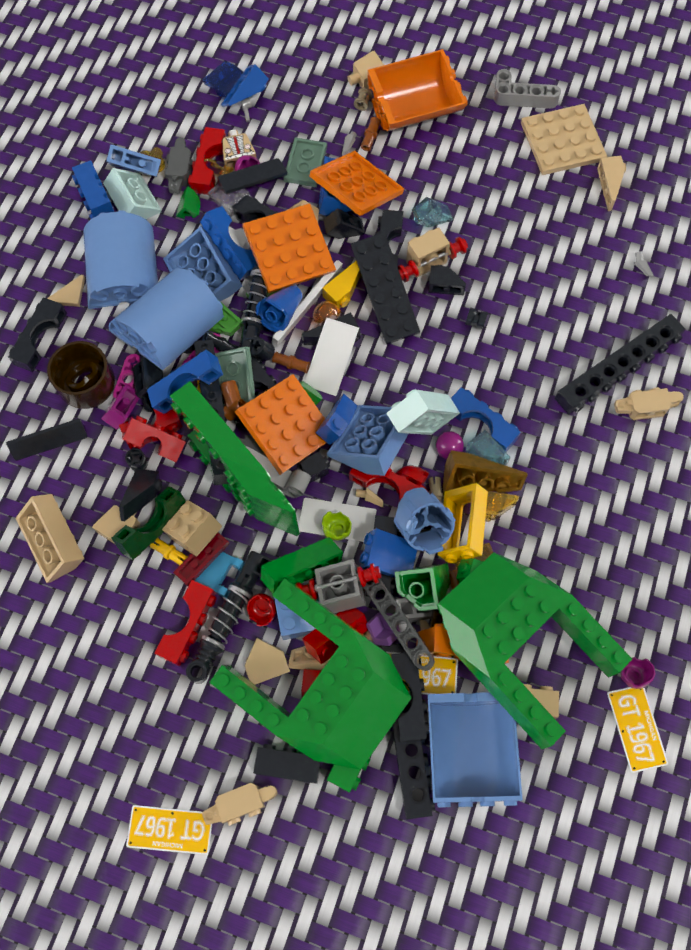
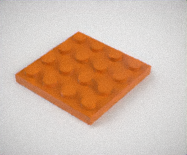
(356, 183)
(289, 248)
(283, 423)

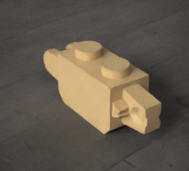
(648, 403)
(237, 803)

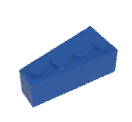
(91, 189)

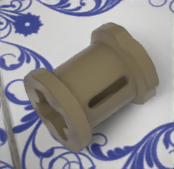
(363, 99)

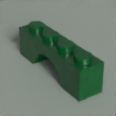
(135, 540)

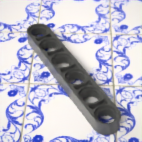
(397, 617)

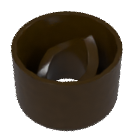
(72, 361)

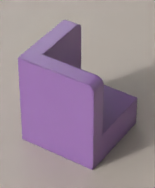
(380, 630)

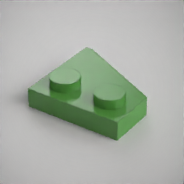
(228, 324)

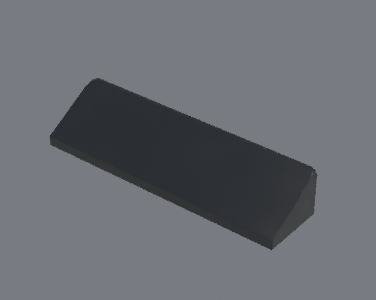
(251, 176)
(47, 439)

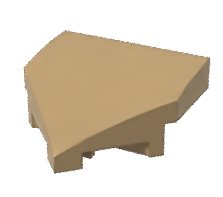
(265, 662)

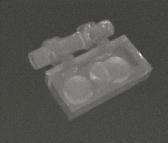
(227, 200)

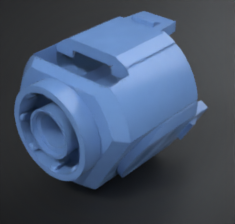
(419, 510)

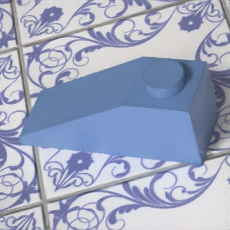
(133, 161)

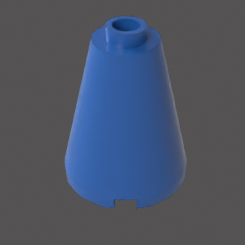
(279, 308)

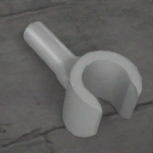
(246, 104)

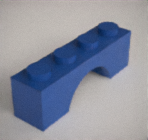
(216, 224)
(202, 367)
(470, 407)

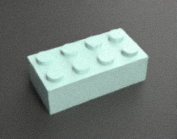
(422, 412)

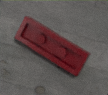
(194, 566)

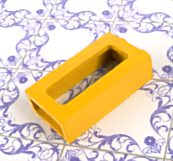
(455, 501)

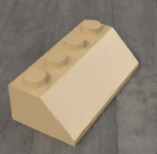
(49, 537)

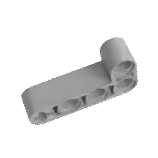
(524, 94)
(290, 483)

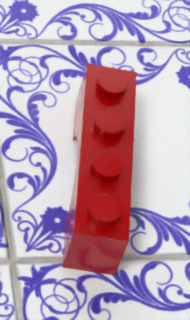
(211, 145)
(398, 482)
(175, 646)

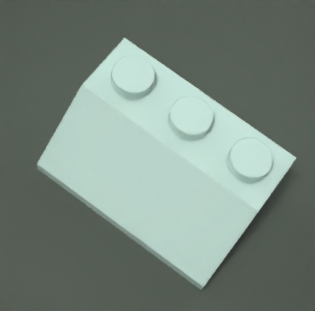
(131, 193)

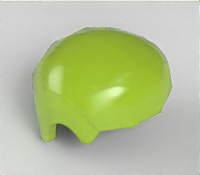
(336, 525)

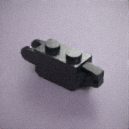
(145, 376)

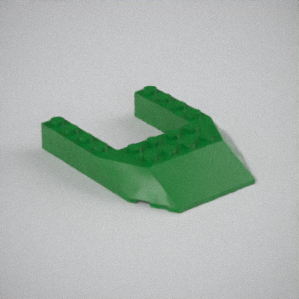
(244, 473)
(497, 613)
(345, 706)

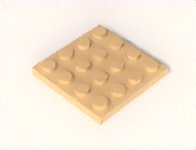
(563, 139)

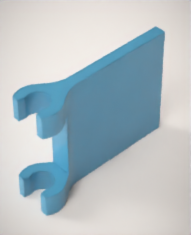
(217, 571)

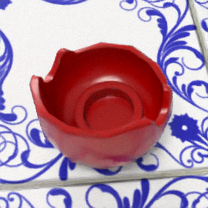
(261, 609)

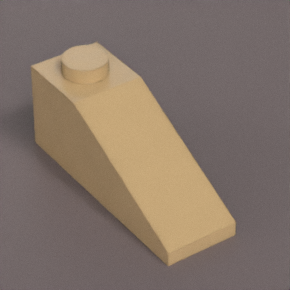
(611, 174)

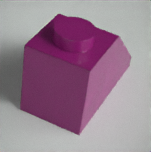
(121, 407)

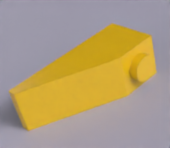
(342, 286)

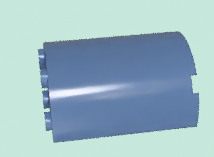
(118, 258)
(168, 317)
(473, 751)

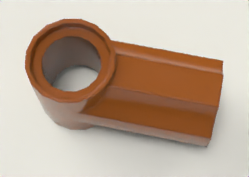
(231, 399)

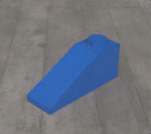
(249, 83)
(337, 420)

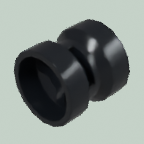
(476, 318)
(134, 456)

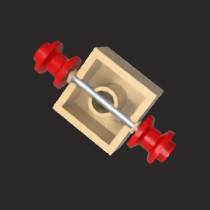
(429, 250)

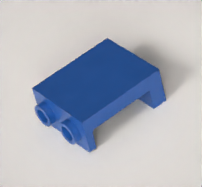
(387, 552)

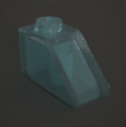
(431, 213)
(486, 447)

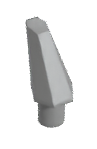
(348, 142)
(642, 264)

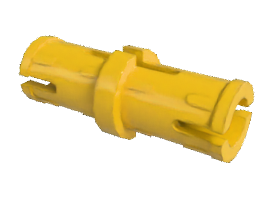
(168, 551)

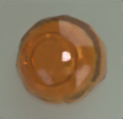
(324, 310)

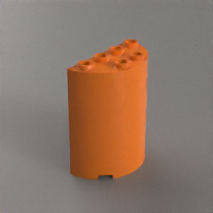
(415, 90)

